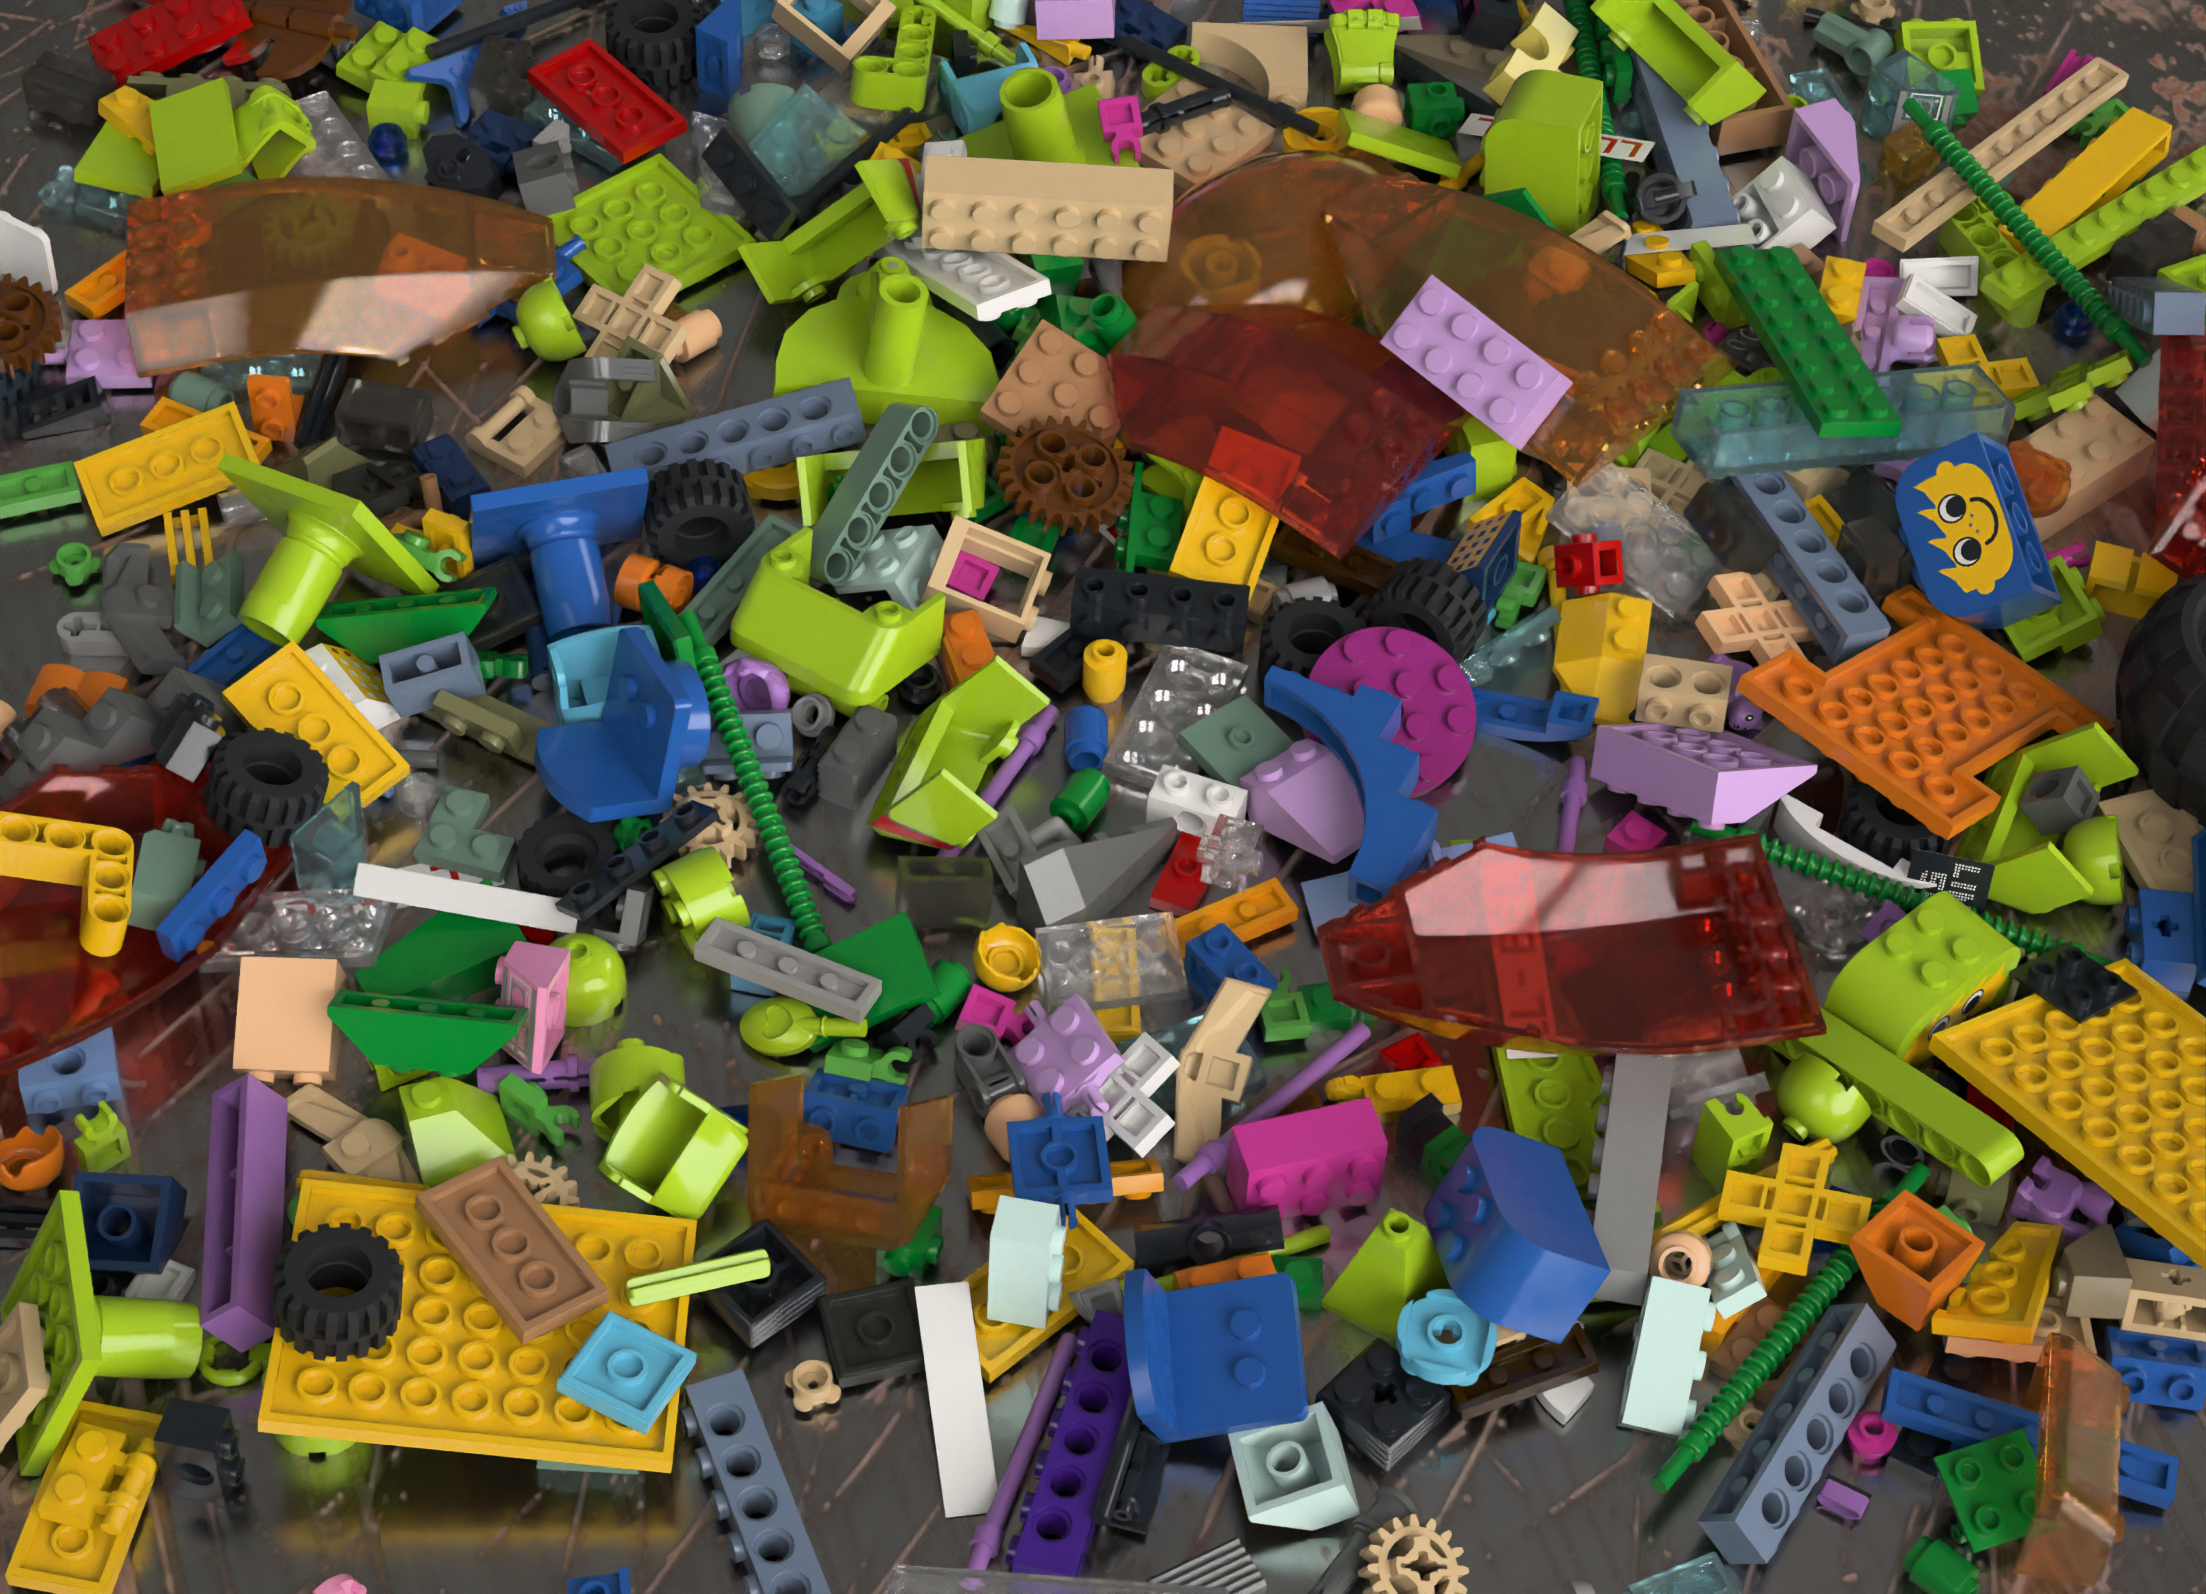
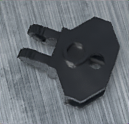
(461, 167)

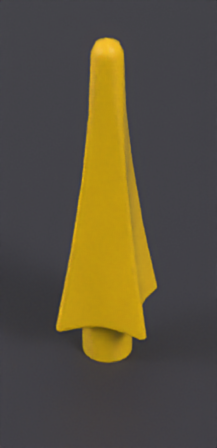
(1062, 49)

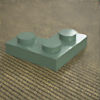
(457, 844)

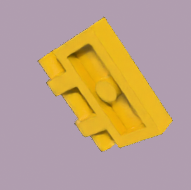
(86, 1473)

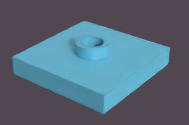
(626, 1372)

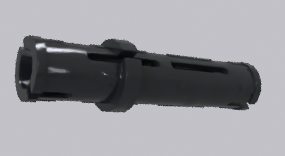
(1162, 116)

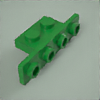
(1148, 529)

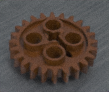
(28, 324)
(1064, 475)

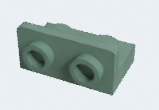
(209, 598)

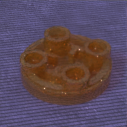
(2042, 478)

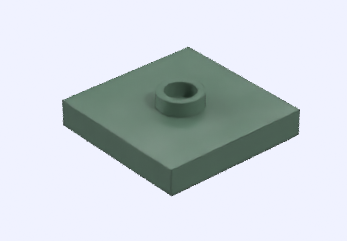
(1233, 740)

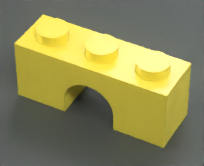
(1540, 44)

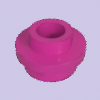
(1869, 1445)

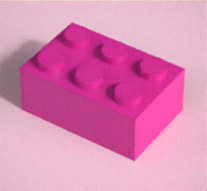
(1308, 1160)

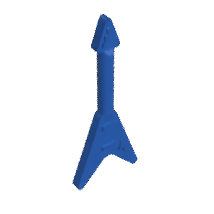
(457, 70)

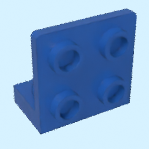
(407, 13)

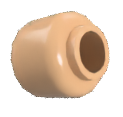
(1378, 102)
(1007, 1109)
(1693, 1245)

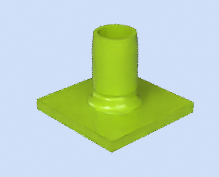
(1045, 124)
(321, 538)
(88, 1331)

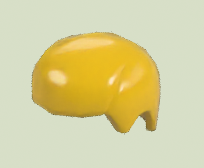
(1005, 958)

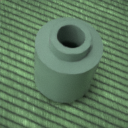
(199, 391)

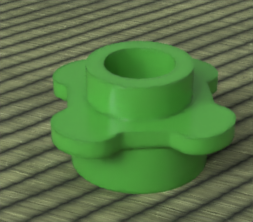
(75, 563)

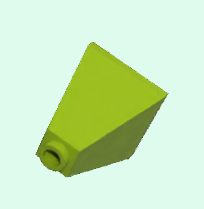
(1385, 1275)

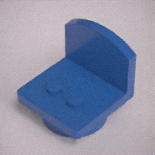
(632, 757)
(1214, 1355)

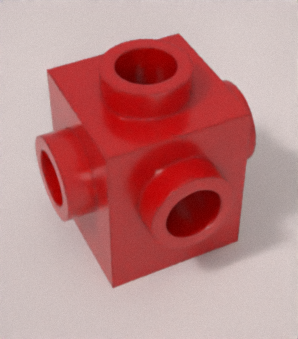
(1579, 563)

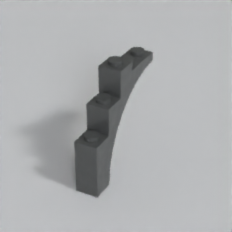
(109, 734)

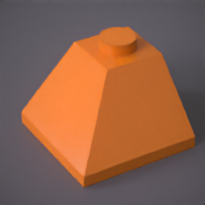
(1913, 1258)

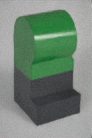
(1430, 1136)

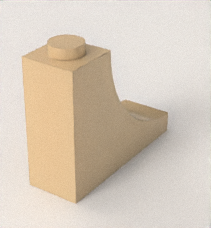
(1264, 55)

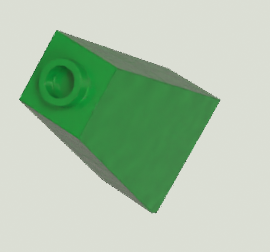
(442, 958)

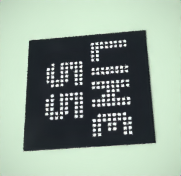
(1961, 877)

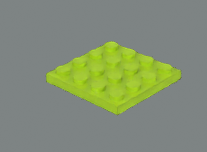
(651, 219)

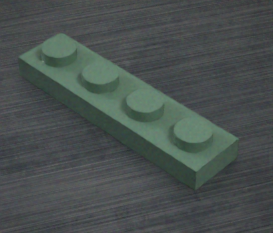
(723, 593)

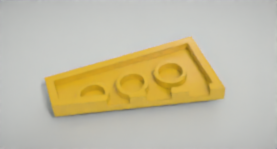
(2007, 1290)

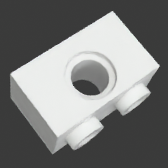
(1193, 801)

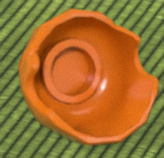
(31, 1159)

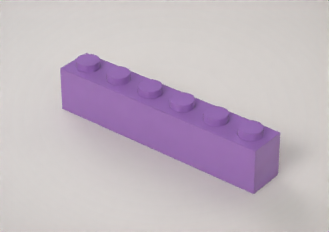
(243, 1212)

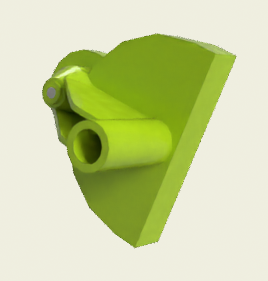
(890, 347)

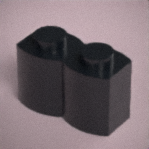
(188, 736)

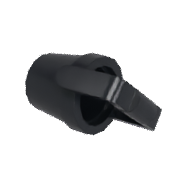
(1661, 198)

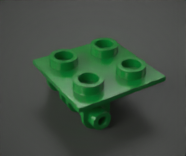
(1990, 1489)

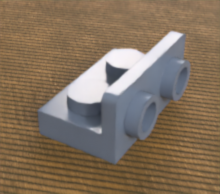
(770, 737)

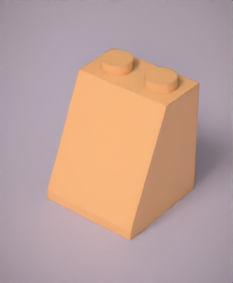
(285, 1020)

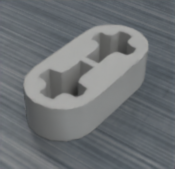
(93, 640)

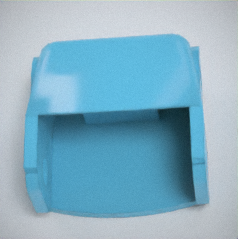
(974, 99)
(582, 672)

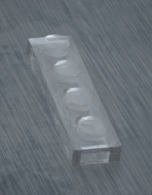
(711, 190)

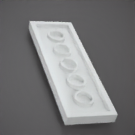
(972, 280)

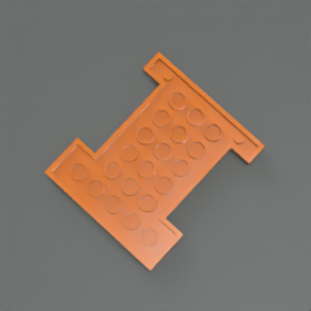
(1920, 711)

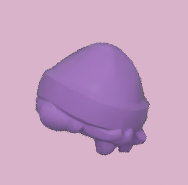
(756, 684)

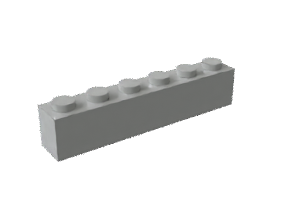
(1628, 1171)

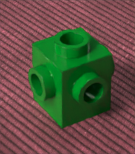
(1433, 108)

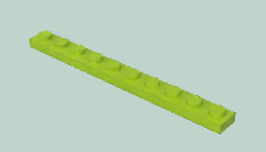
(2099, 230)

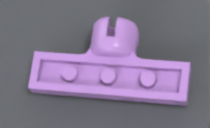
(1887, 333)

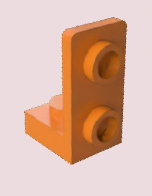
(274, 407)

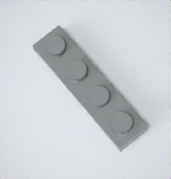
(788, 970)

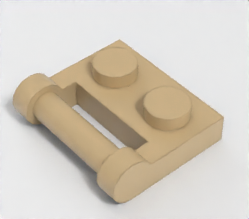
(526, 443)

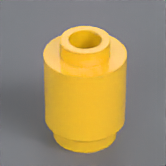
(1104, 670)

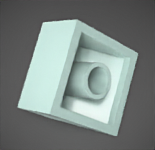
(1295, 1473)

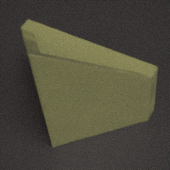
(651, 401)
(320, 461)

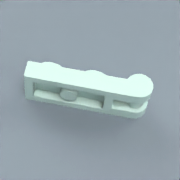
(1734, 1276)

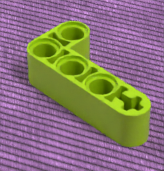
(899, 80)
(1975, 233)

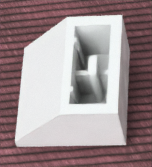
(1783, 208)

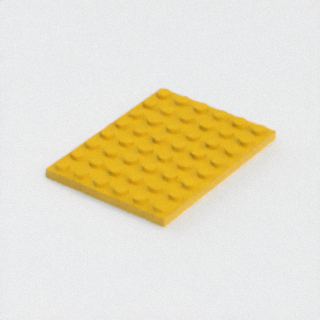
(2105, 1094)
(454, 1366)

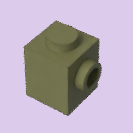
(1970, 1200)

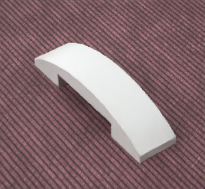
(1801, 827)

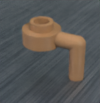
(413, 519)

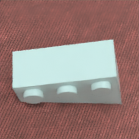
(1666, 1357)

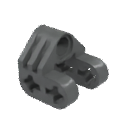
(582, 398)

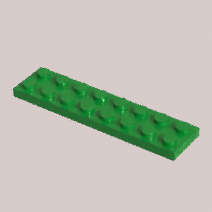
(1806, 343)

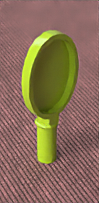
(790, 1026)

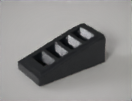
(87, 410)

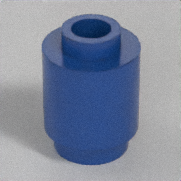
(1085, 737)

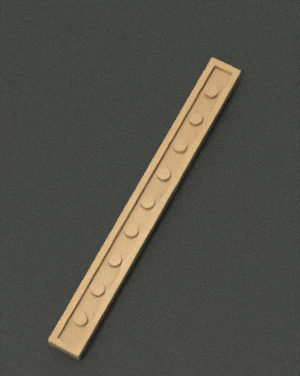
(2001, 153)

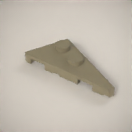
(1454, 55)

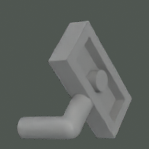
(1010, 840)

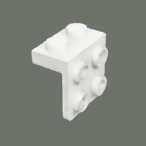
(26, 253)

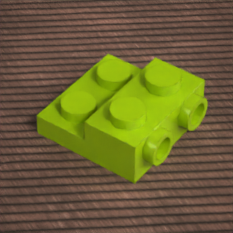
(1943, 45)
(385, 55)
(2063, 625)

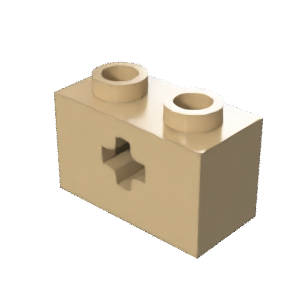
(2166, 1300)

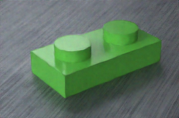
(38, 489)

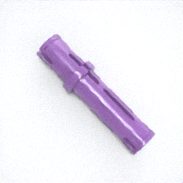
(557, 1074)

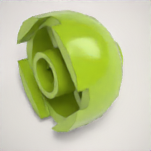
(547, 324)
(2095, 853)
(595, 979)
(1817, 1102)

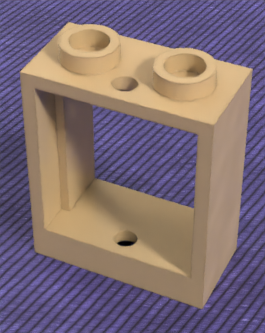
(879, 16)
(1003, 552)

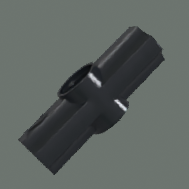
(1240, 1232)

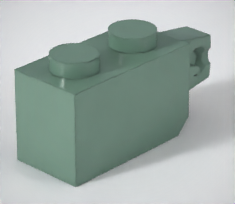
(164, 872)

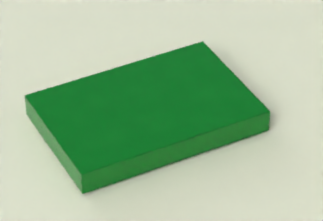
(670, 633)
(889, 954)

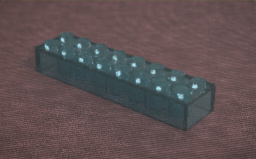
(1765, 431)

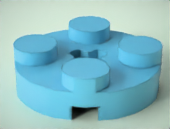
(1439, 1362)

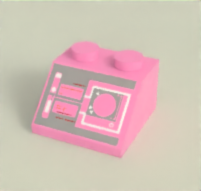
(538, 980)

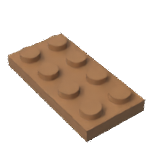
(512, 1249)

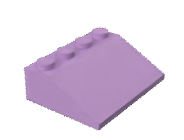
(1695, 771)

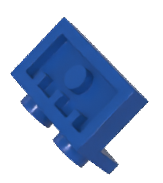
(1219, 955)
(855, 1109)
(2158, 1367)

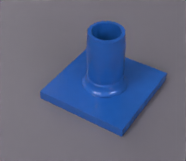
(561, 533)

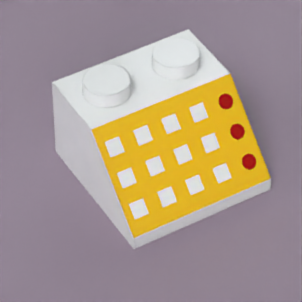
(357, 681)

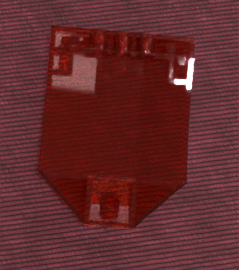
(1281, 411)

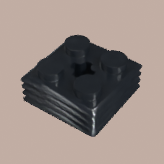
(774, 1301)
(1403, 1417)

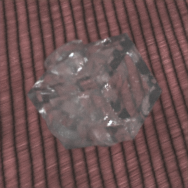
(1231, 853)

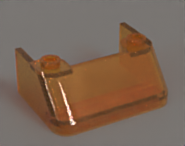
(811, 1197)
(2076, 1463)

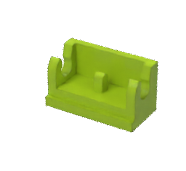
(1730, 1140)

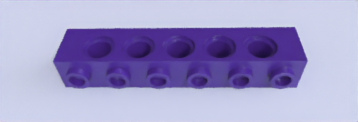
(1064, 1471)

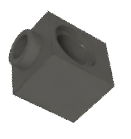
(2059, 799)

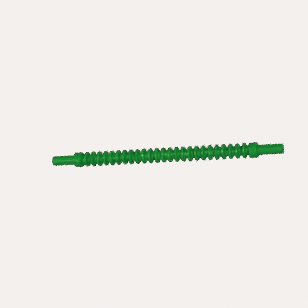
(1589, 66)
(2031, 237)
(757, 791)
(1883, 888)
(1831, 1278)

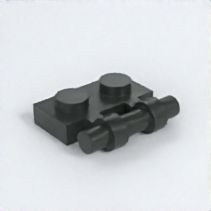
(380, 487)

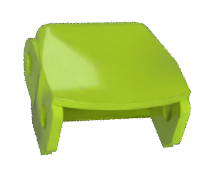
(674, 1148)

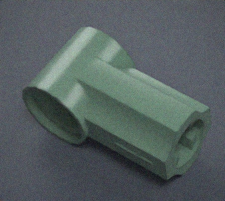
(1858, 47)

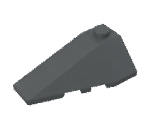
(1089, 879)

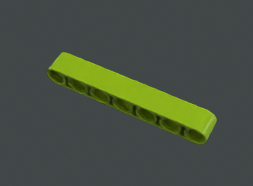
(1913, 1102)

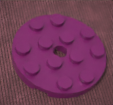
(1434, 692)

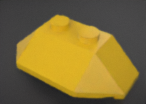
(1603, 650)

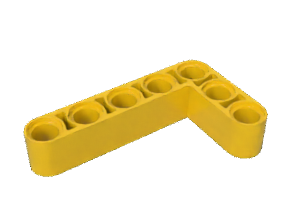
(75, 855)

